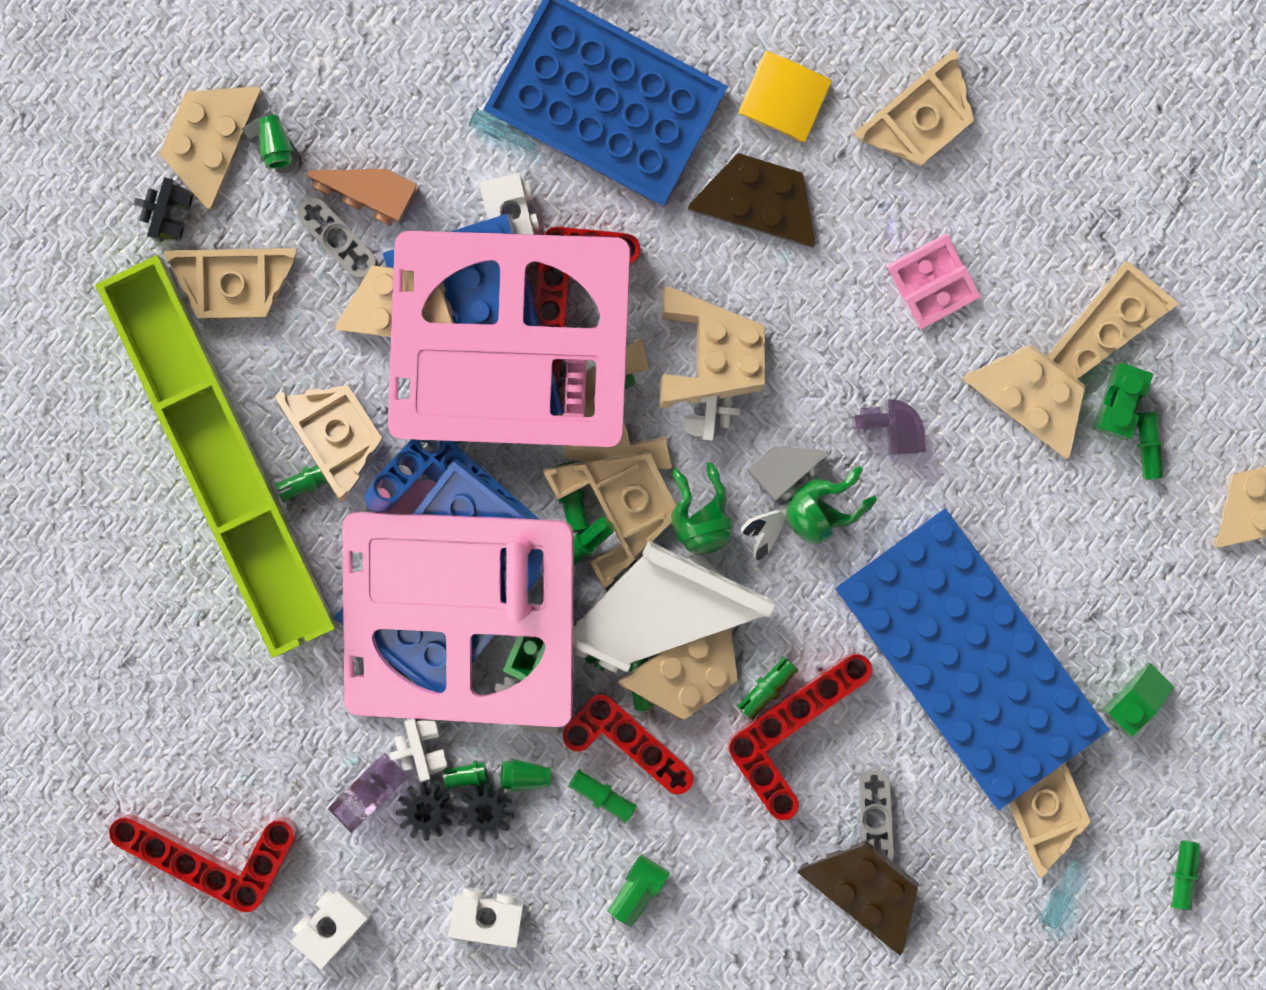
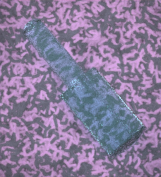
(498, 129)
(1059, 899)

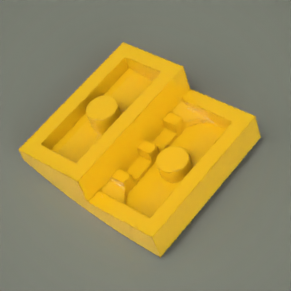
(784, 96)

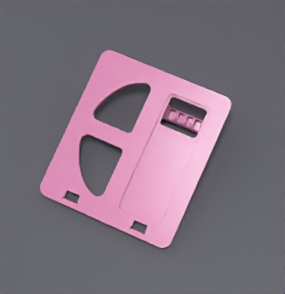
(498, 377)
(447, 580)

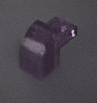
(903, 426)
(368, 792)

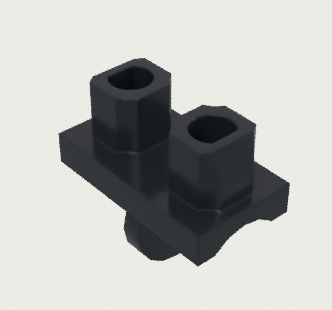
(170, 196)

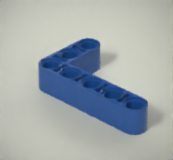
(428, 463)

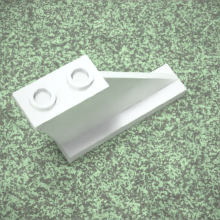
(663, 606)

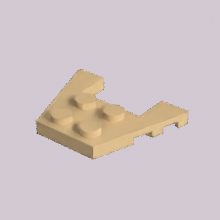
(727, 351)
(658, 448)
(631, 498)

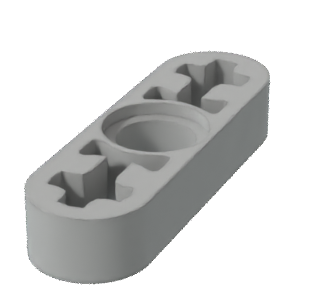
(326, 213)
(882, 792)

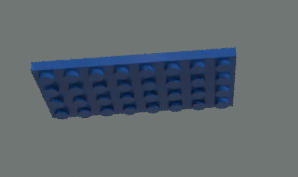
(972, 659)

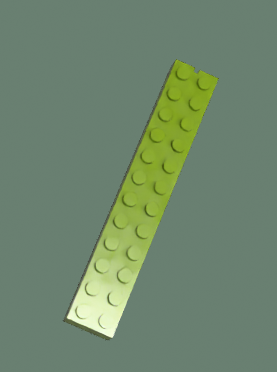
(216, 456)

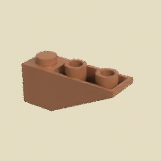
(375, 189)

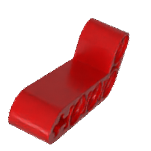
(632, 748)

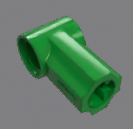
(642, 883)

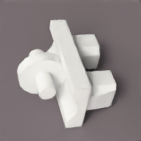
(704, 425)
(425, 762)

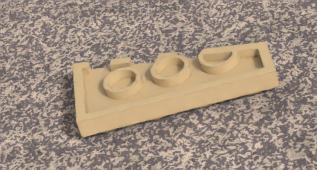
(1111, 319)

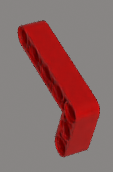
(559, 294)
(790, 724)
(206, 863)

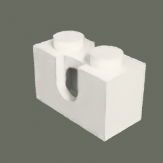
(506, 191)
(467, 926)
(321, 946)

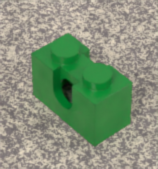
(1121, 417)

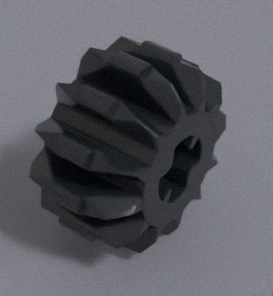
(473, 812)
(436, 814)

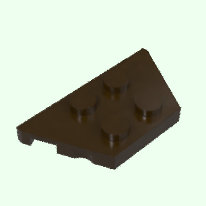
(759, 199)
(868, 890)

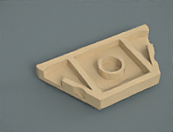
(923, 115)
(208, 137)
(232, 280)
(372, 304)
(1034, 394)
(334, 433)
(1244, 508)
(686, 675)
(1049, 818)

